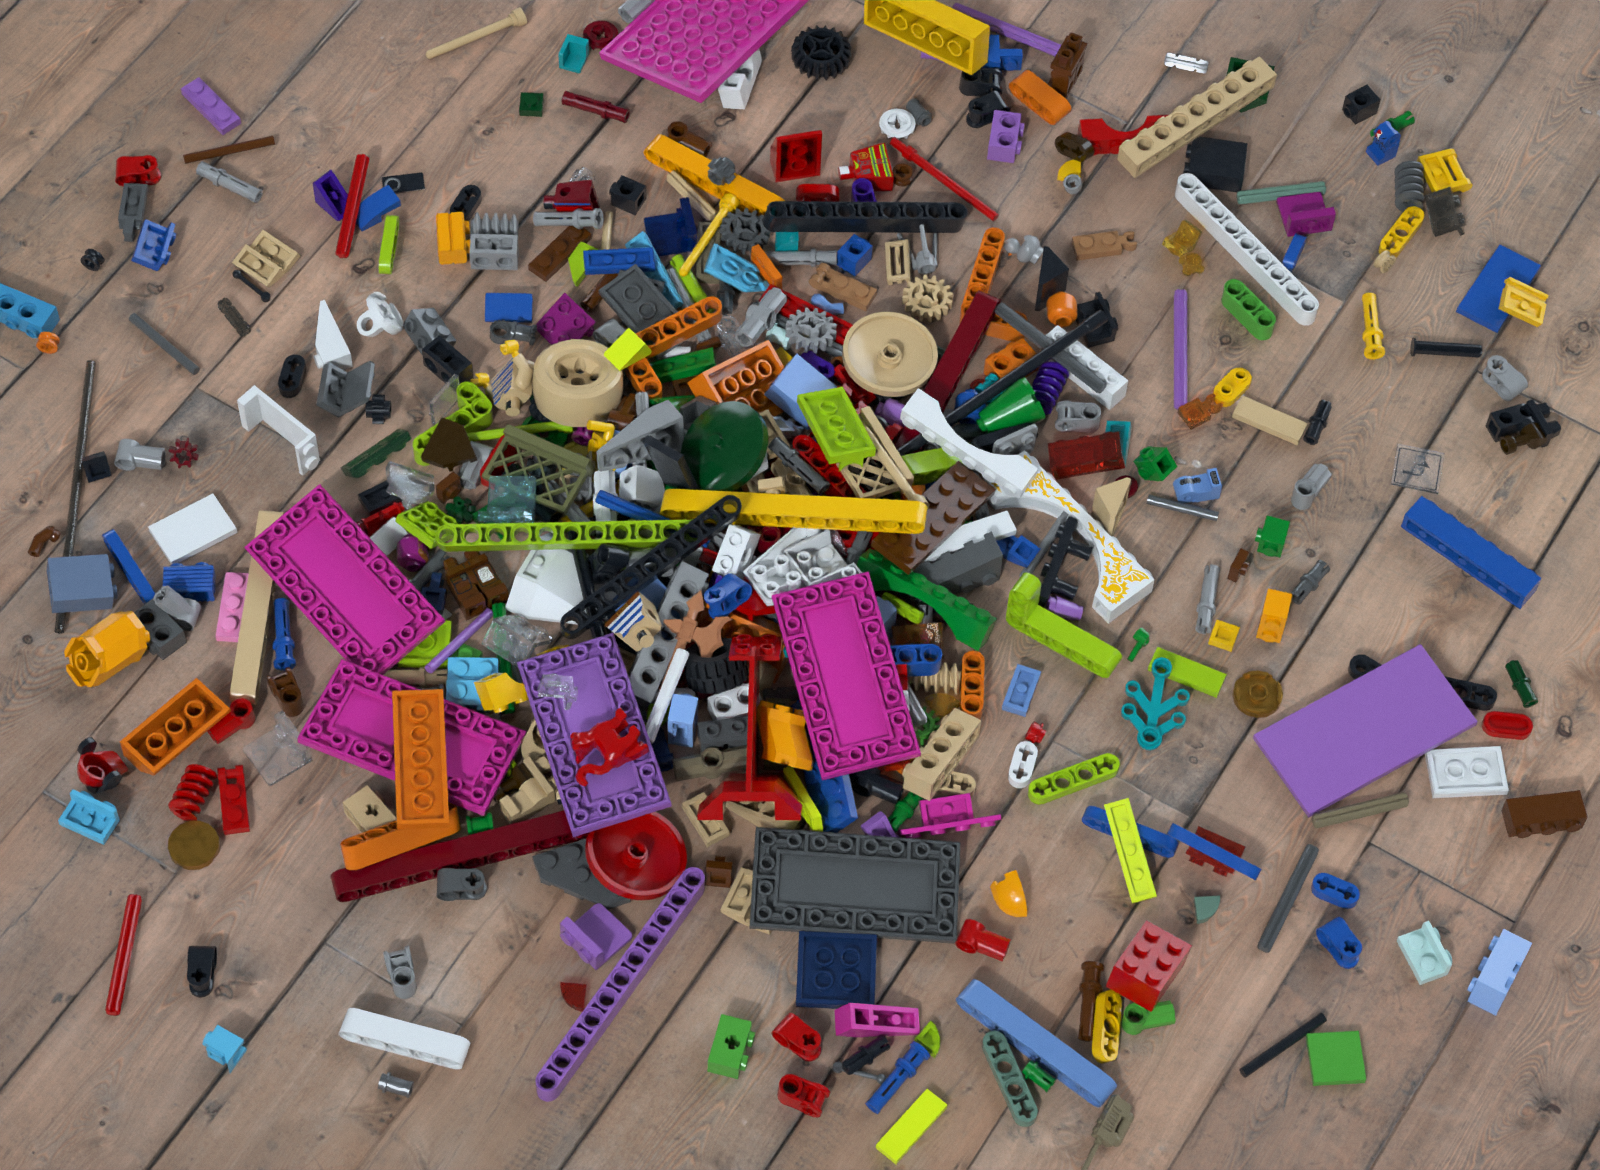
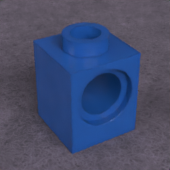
(854, 255)

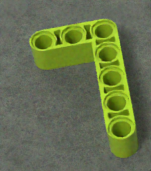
(1055, 632)

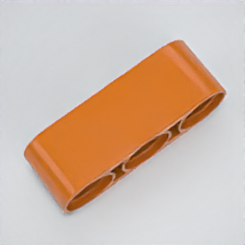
(1040, 97)
(972, 677)

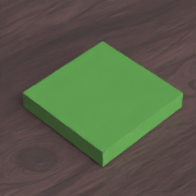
(1335, 1058)

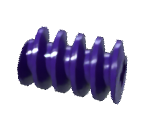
(1049, 384)

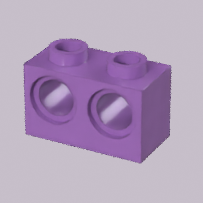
(1004, 136)

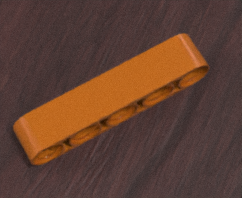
(387, 841)

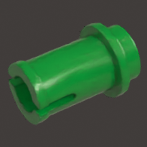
(1038, 1076)

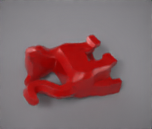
(613, 748)

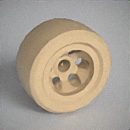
(576, 398)

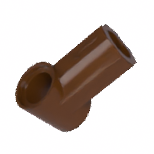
(679, 132)
(624, 413)

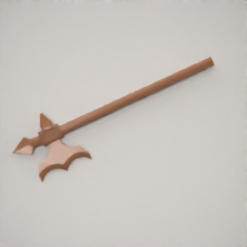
(706, 638)

